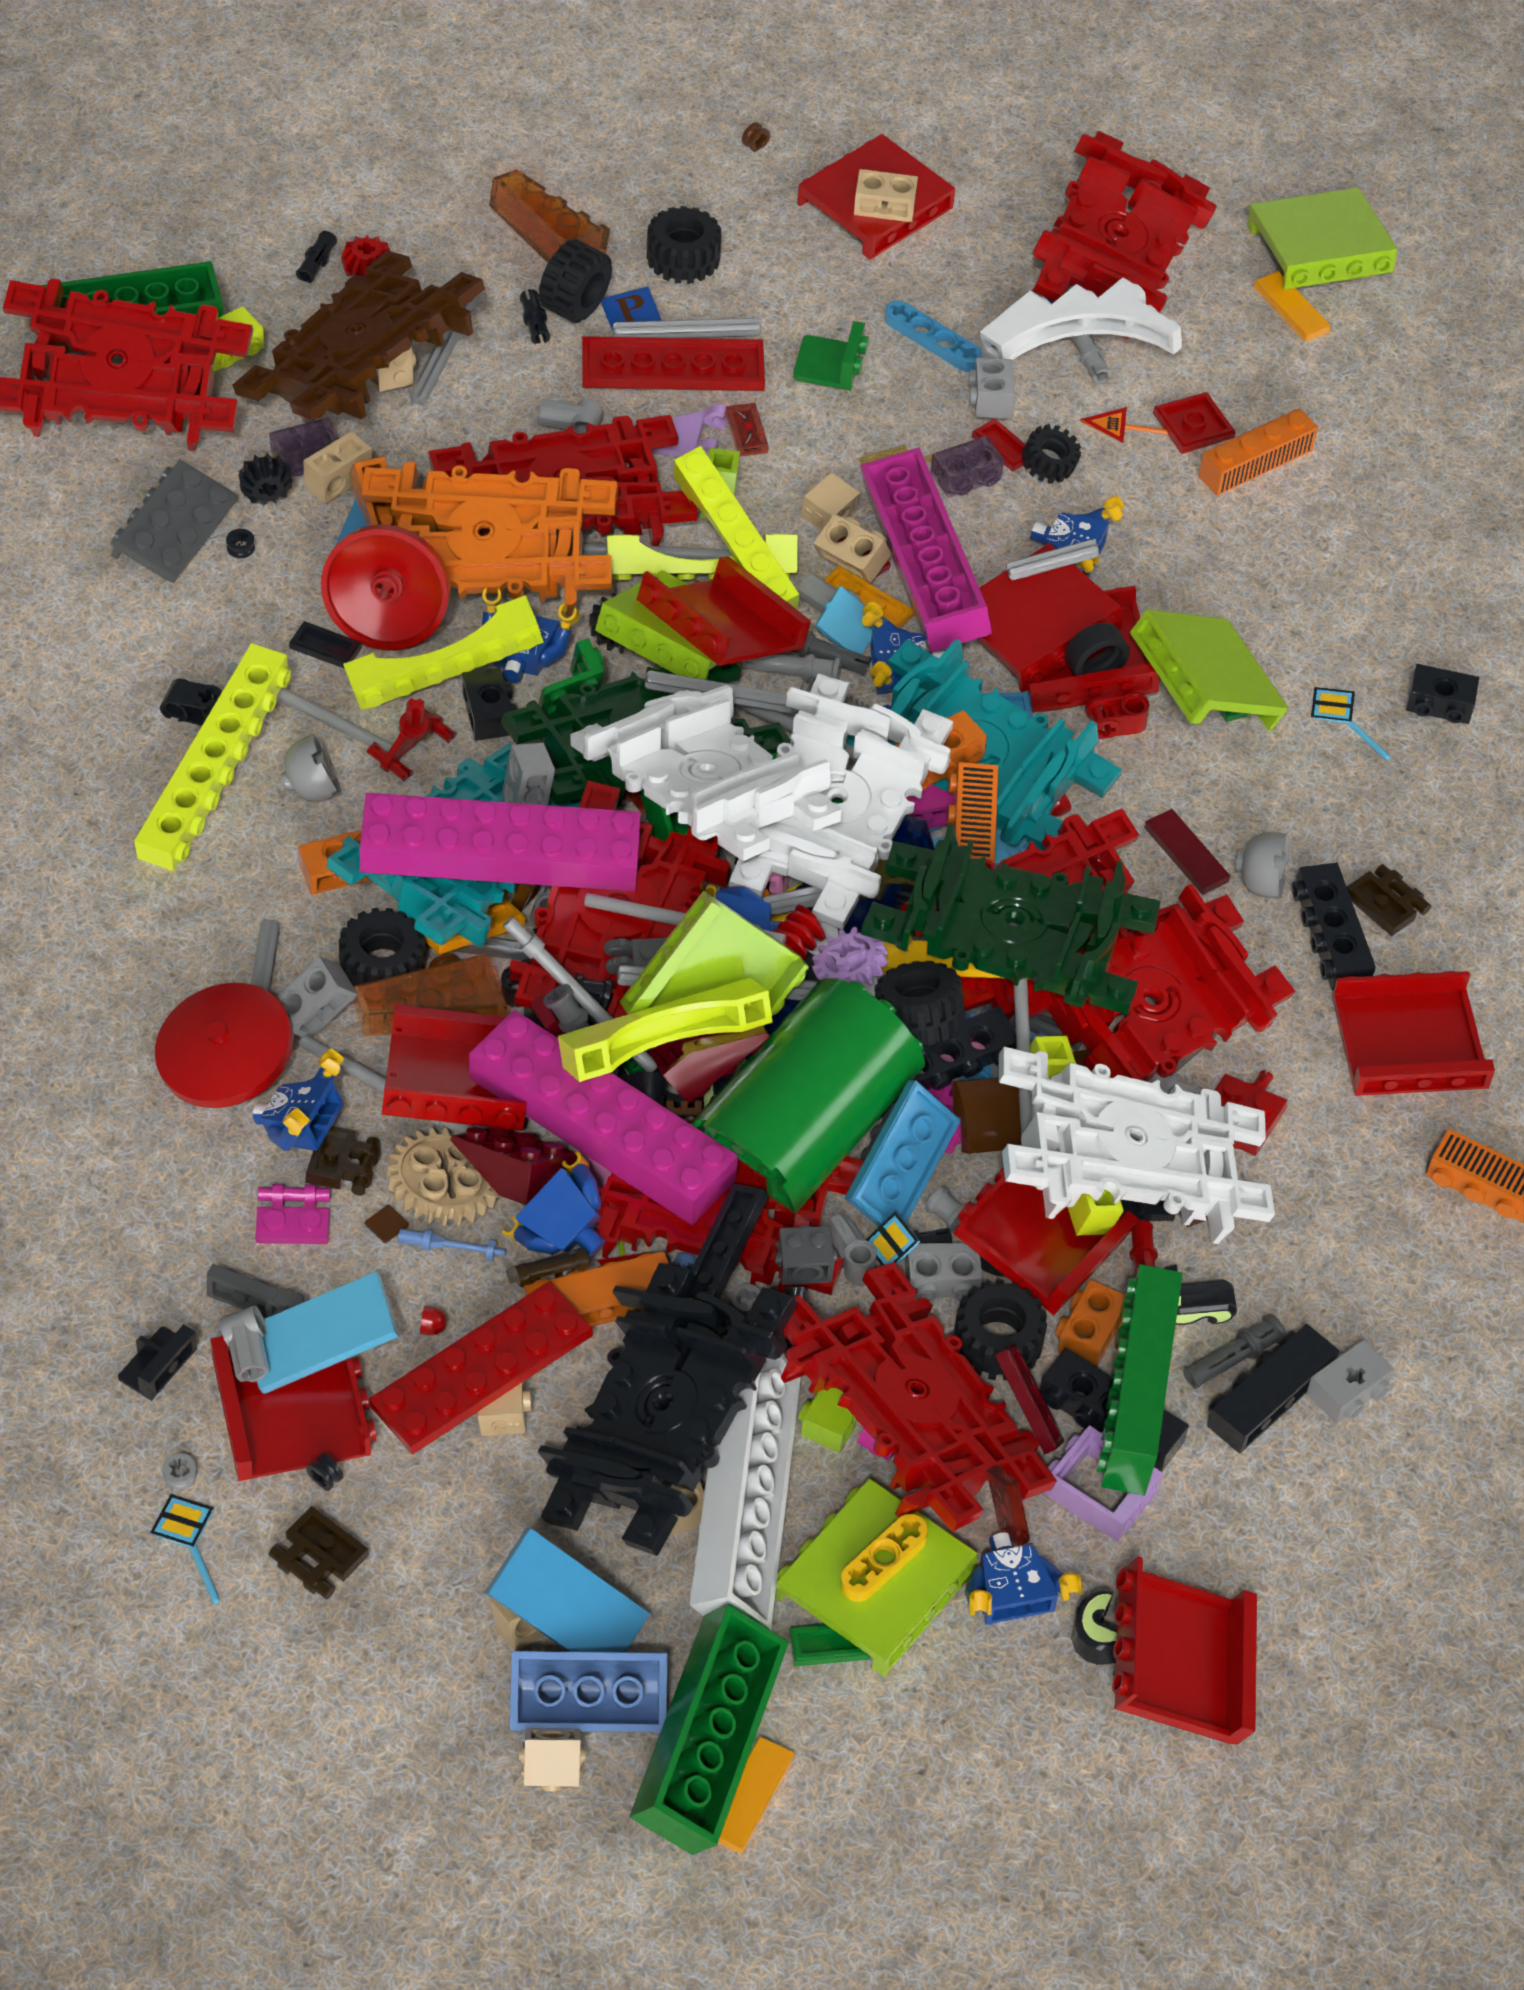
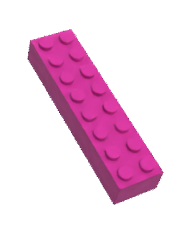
(926, 549)
(499, 842)
(605, 1119)

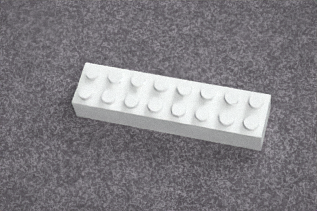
(748, 1502)

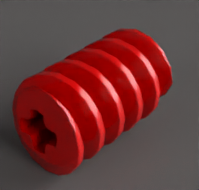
(801, 930)

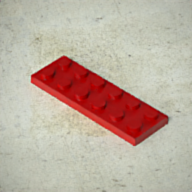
(673, 363)
(480, 1367)

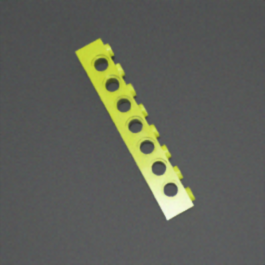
(213, 757)

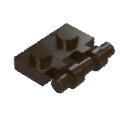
(1382, 904)
(331, 1161)
(326, 1544)

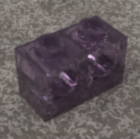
(301, 442)
(967, 467)

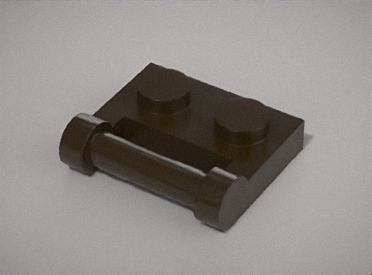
(559, 1265)

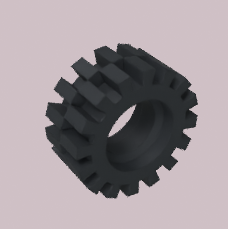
(1057, 442)

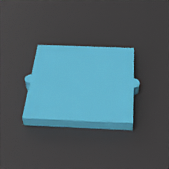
(843, 622)

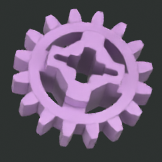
(850, 958)

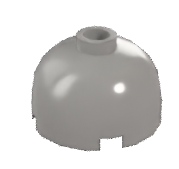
(310, 770)
(1265, 864)

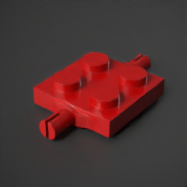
(1254, 1096)

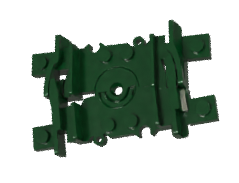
(605, 707)
(981, 902)

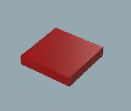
(1194, 422)

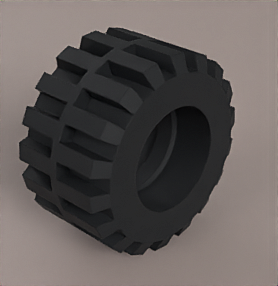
(683, 244)
(575, 280)
(377, 932)
(925, 999)
(1002, 1305)

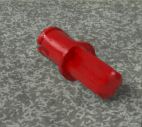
(1143, 1245)

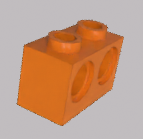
(1096, 1325)

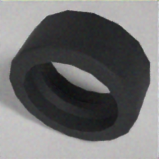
(1091, 640)

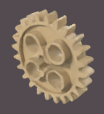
(420, 1182)

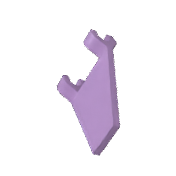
(690, 428)

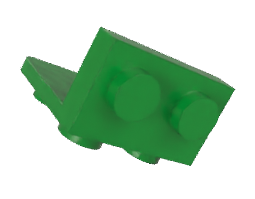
(830, 360)
(585, 668)

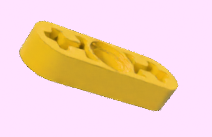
(888, 1541)

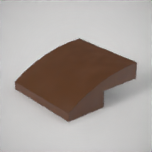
(987, 1114)

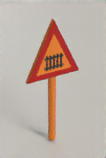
(1113, 424)

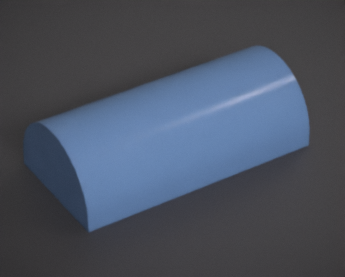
(588, 1691)

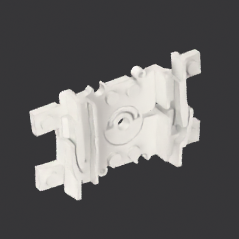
(709, 771)
(873, 794)
(1085, 1145)

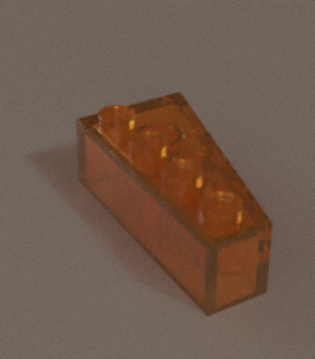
(542, 218)
(453, 986)

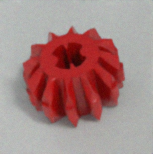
(361, 254)

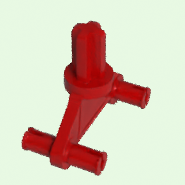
(413, 727)

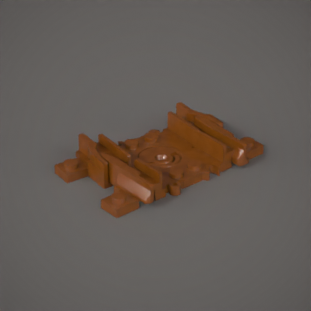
(360, 332)

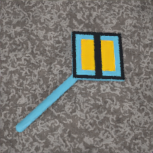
(1338, 707)
(893, 1240)
(184, 1523)

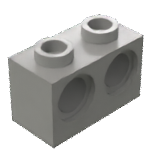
(992, 388)
(528, 775)
(316, 996)
(943, 1263)

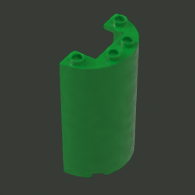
(814, 1088)

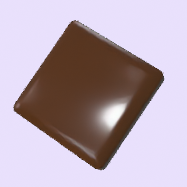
(386, 1223)

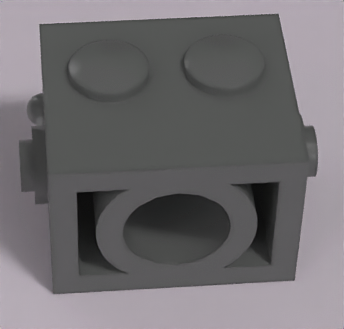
(805, 1255)

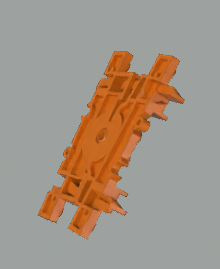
(522, 525)

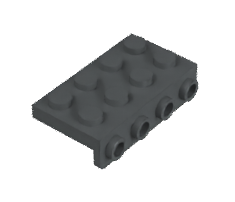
(174, 521)

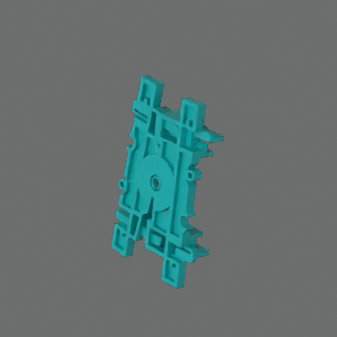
(1032, 760)
(443, 904)

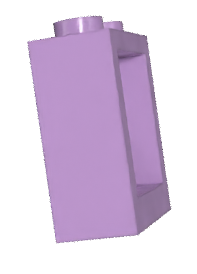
(1111, 1523)

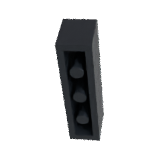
(1270, 1389)

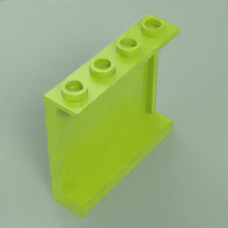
(1324, 237)
(643, 632)
(1207, 666)
(713, 950)
(899, 1609)

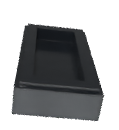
(325, 644)

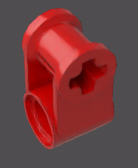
(1119, 714)

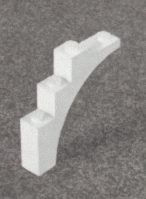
(1078, 312)

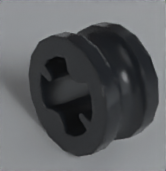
(240, 551)
(324, 1471)

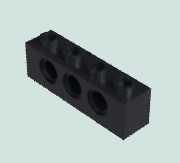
(1332, 923)
(988, 1029)
(1075, 1374)

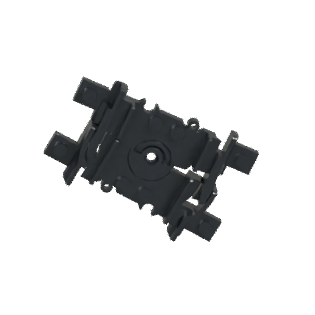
(634, 1446)

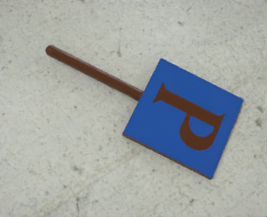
(631, 307)

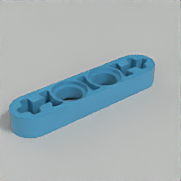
(936, 334)

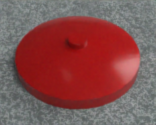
(385, 587)
(224, 1045)

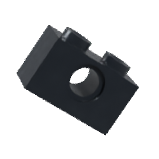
(1442, 694)
(486, 700)

